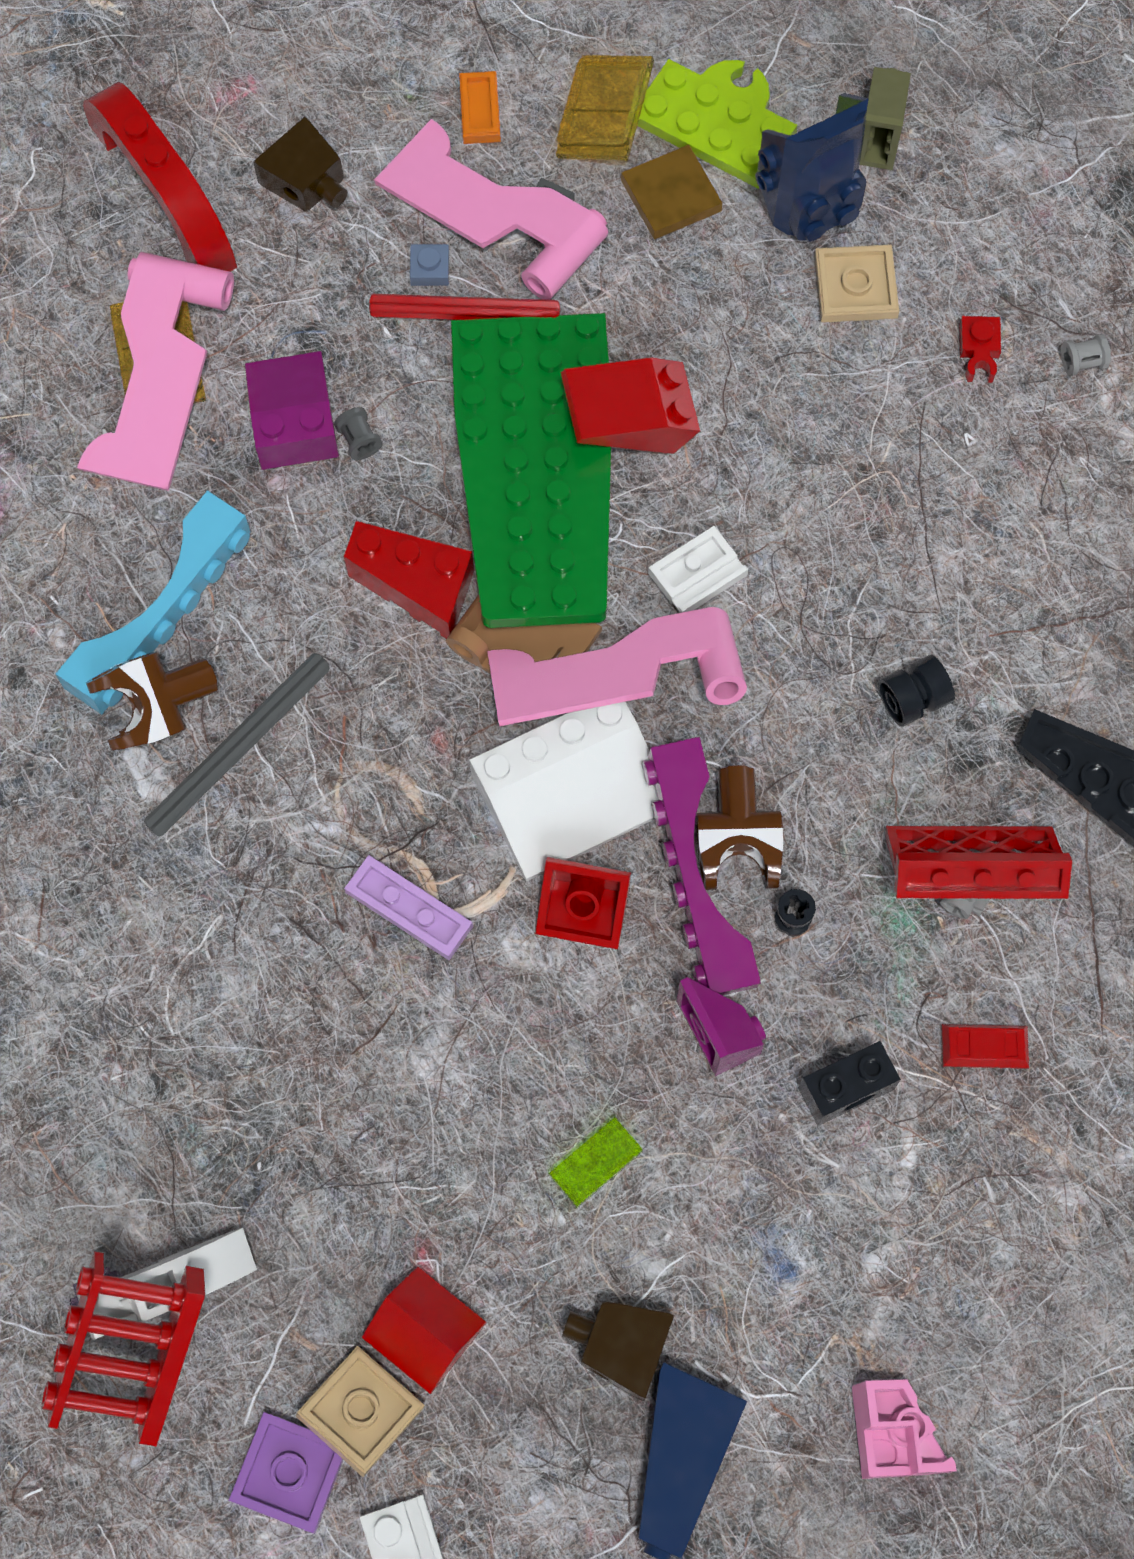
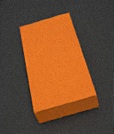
(479, 107)

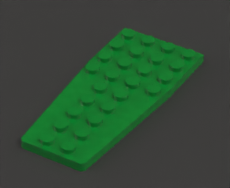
(528, 485)

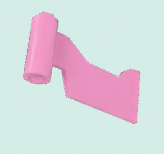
(486, 211)
(163, 370)
(621, 672)

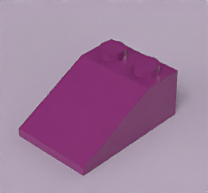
(291, 410)

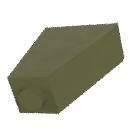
(884, 117)

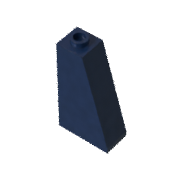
(685, 1452)

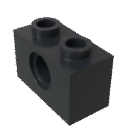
(849, 1083)

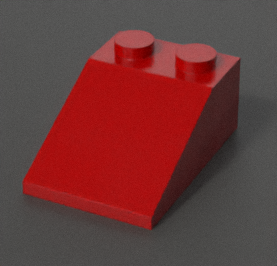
(632, 404)

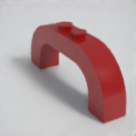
(124, 122)

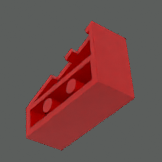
(411, 572)

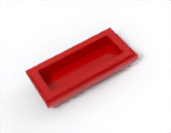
(985, 1046)

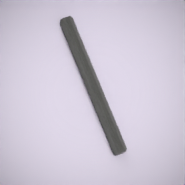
(236, 744)

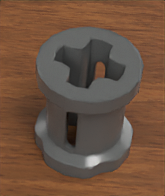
(358, 433)

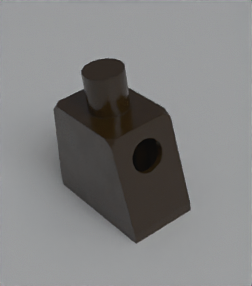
(302, 168)
(621, 1344)

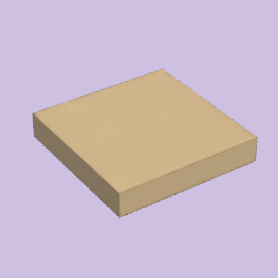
(856, 283)
(360, 1411)

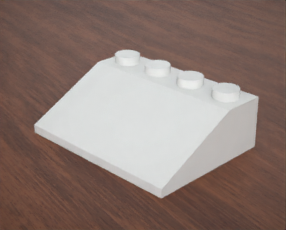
(567, 785)

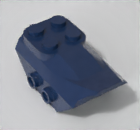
(815, 175)

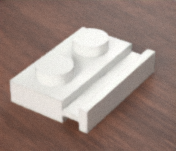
(698, 571)
(402, 1532)

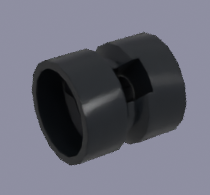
(920, 688)

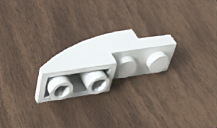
(223, 1262)

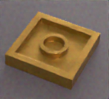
(671, 192)

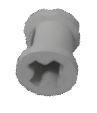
(1085, 354)

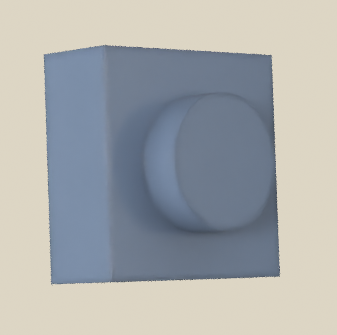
(429, 265)

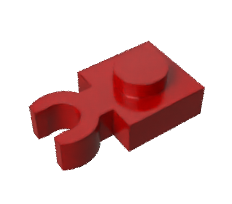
(982, 343)

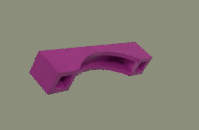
(722, 952)

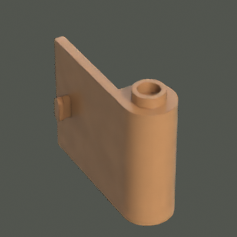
(473, 639)

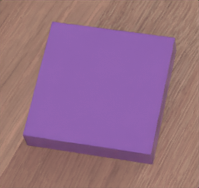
(287, 1474)

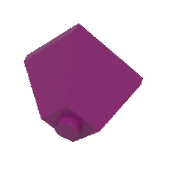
(720, 1026)

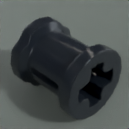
(801, 902)

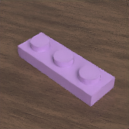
(408, 907)

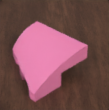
(895, 1433)

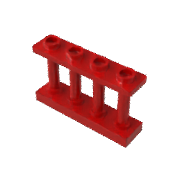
(158, 1374)

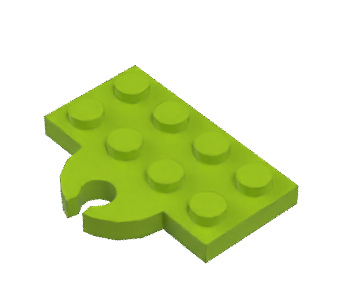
(713, 115)

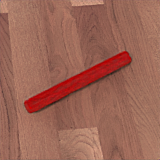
(459, 307)

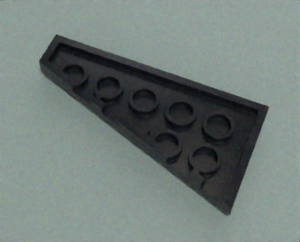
(1085, 766)

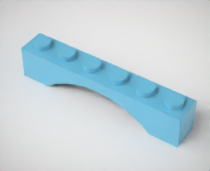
(209, 539)

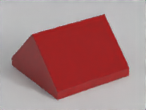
(583, 903)
(423, 1329)

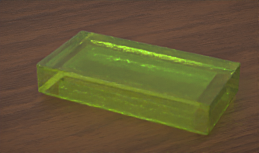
(595, 1162)

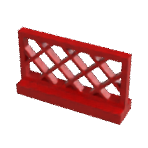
(992, 874)

